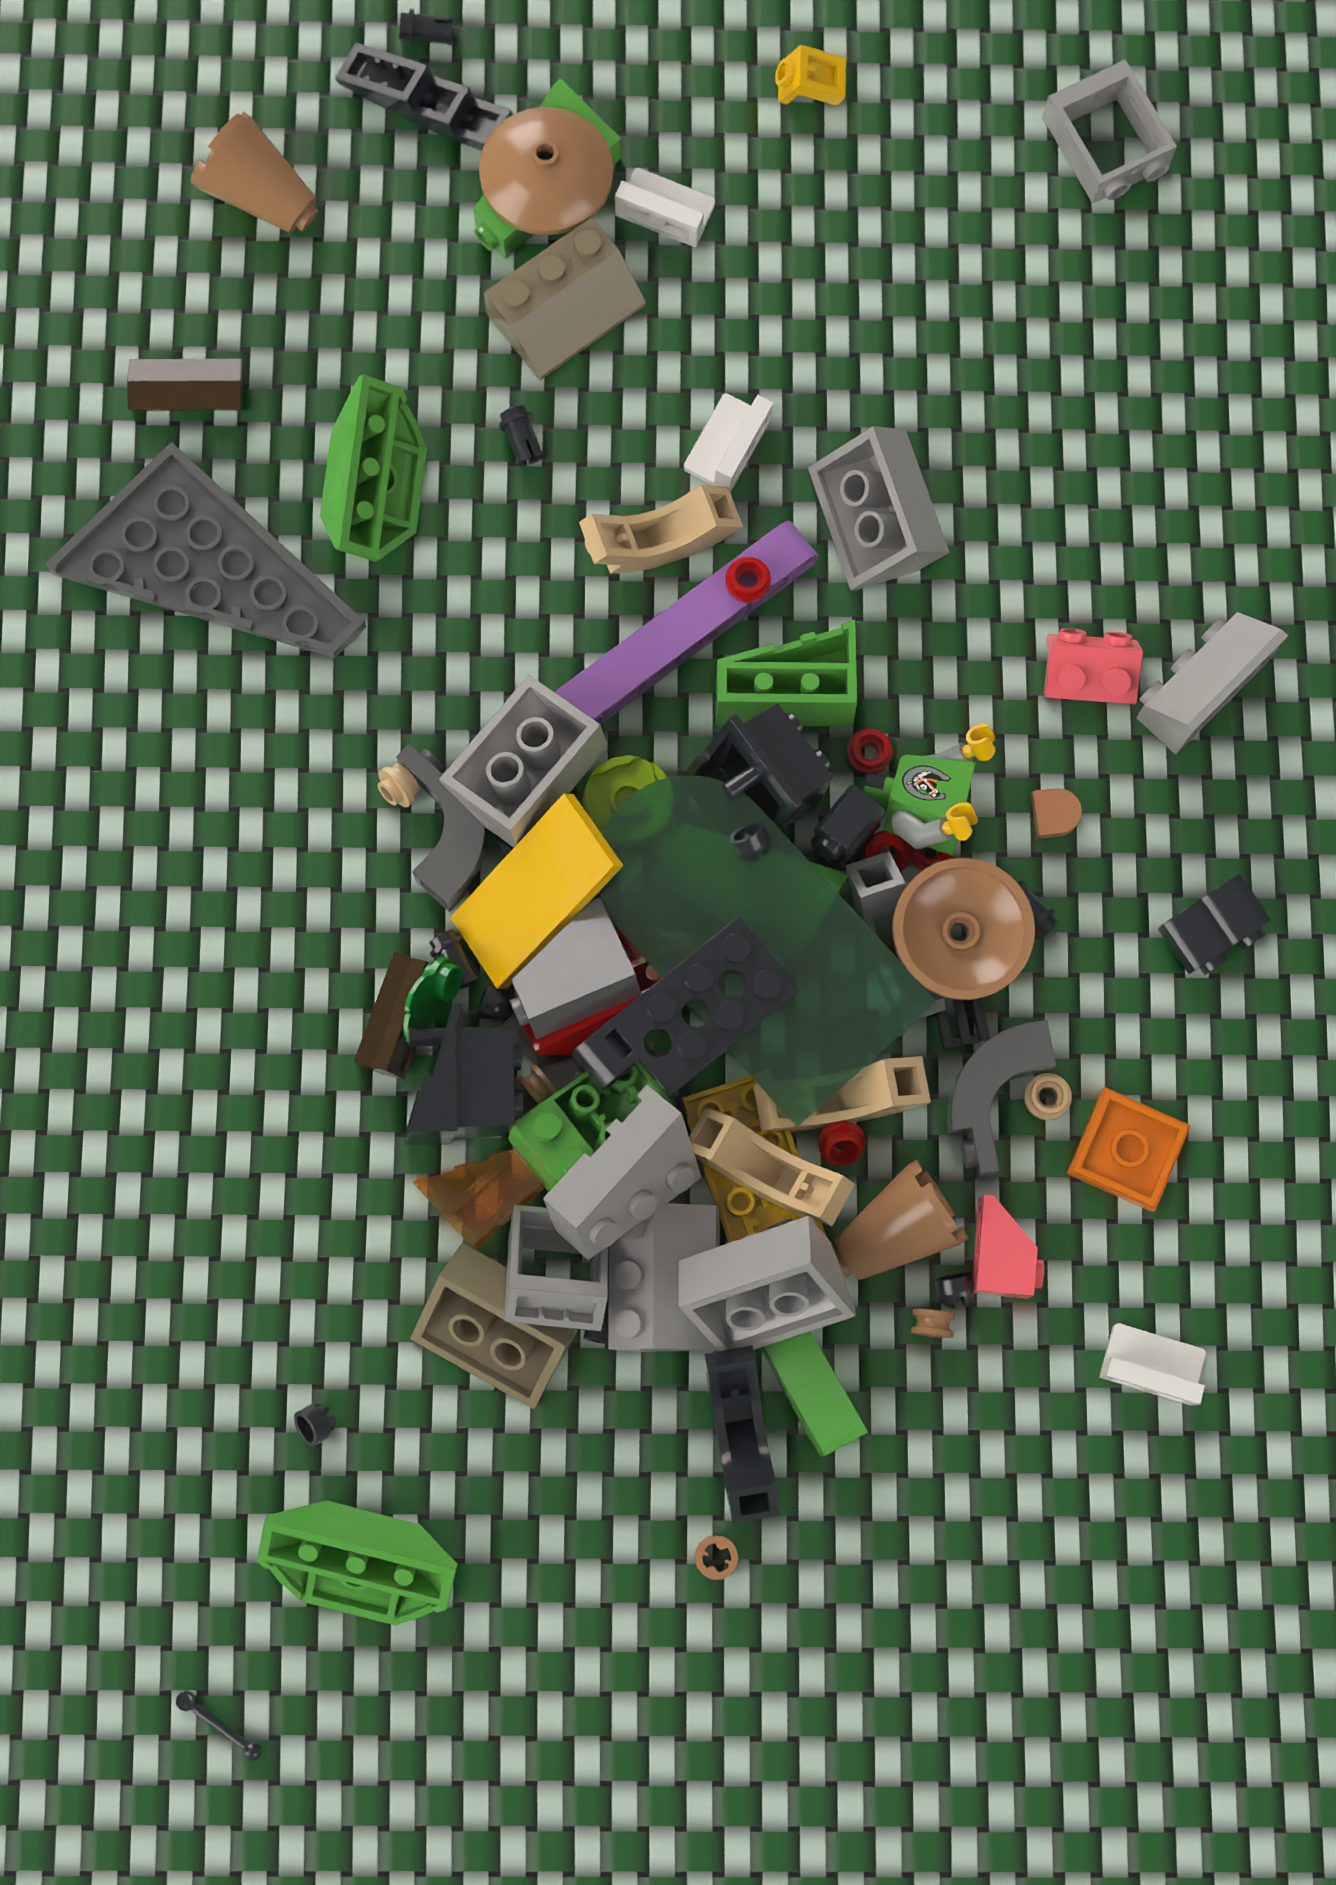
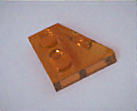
(481, 1194)

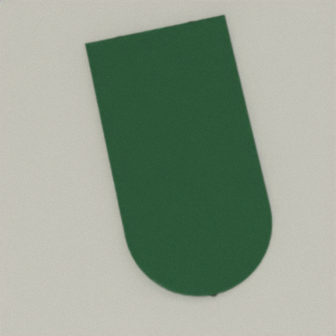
(689, 884)

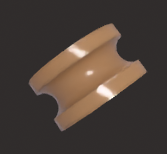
(537, 1085)
(933, 1323)
(721, 1543)

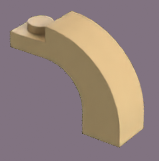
(664, 534)
(872, 1093)
(767, 1169)

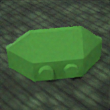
(373, 472)
(357, 1562)

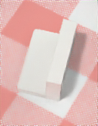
(664, 206)
(729, 440)
(1154, 1364)

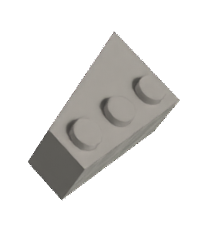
(626, 1179)

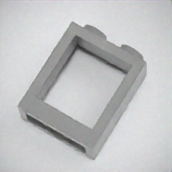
(1095, 92)
(548, 1299)

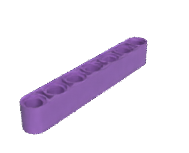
(684, 628)

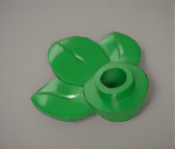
(432, 995)

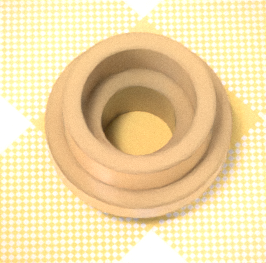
(398, 785)
(1057, 1086)

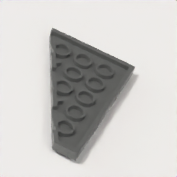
(197, 552)

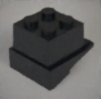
(768, 764)
(468, 1084)

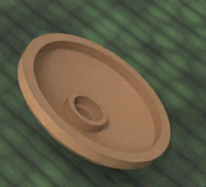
(550, 193)
(988, 908)

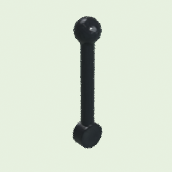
(188, 1701)

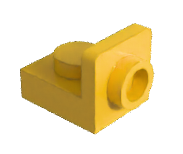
(812, 75)

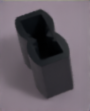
(846, 828)
(1214, 925)

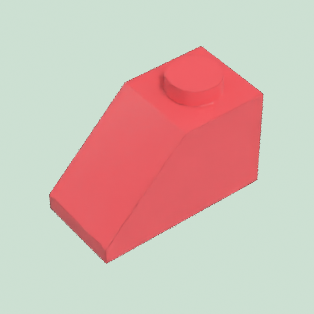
(1003, 1254)

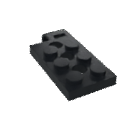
(620, 1041)

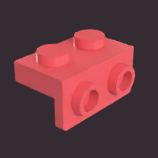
(1093, 666)

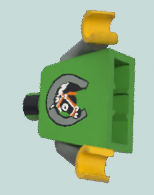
(932, 793)

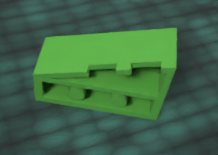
(805, 677)

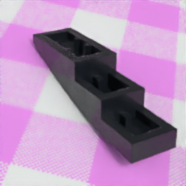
(420, 97)

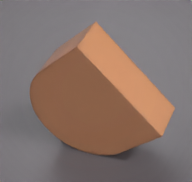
(1055, 812)

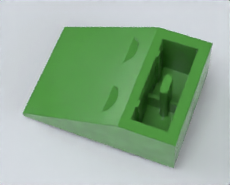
(576, 1122)

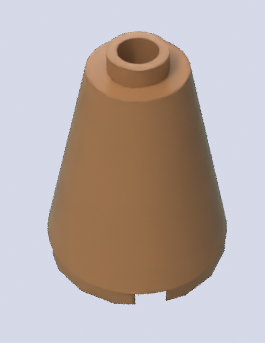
(254, 176)
(899, 1226)

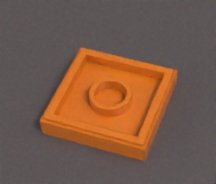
(1128, 1149)

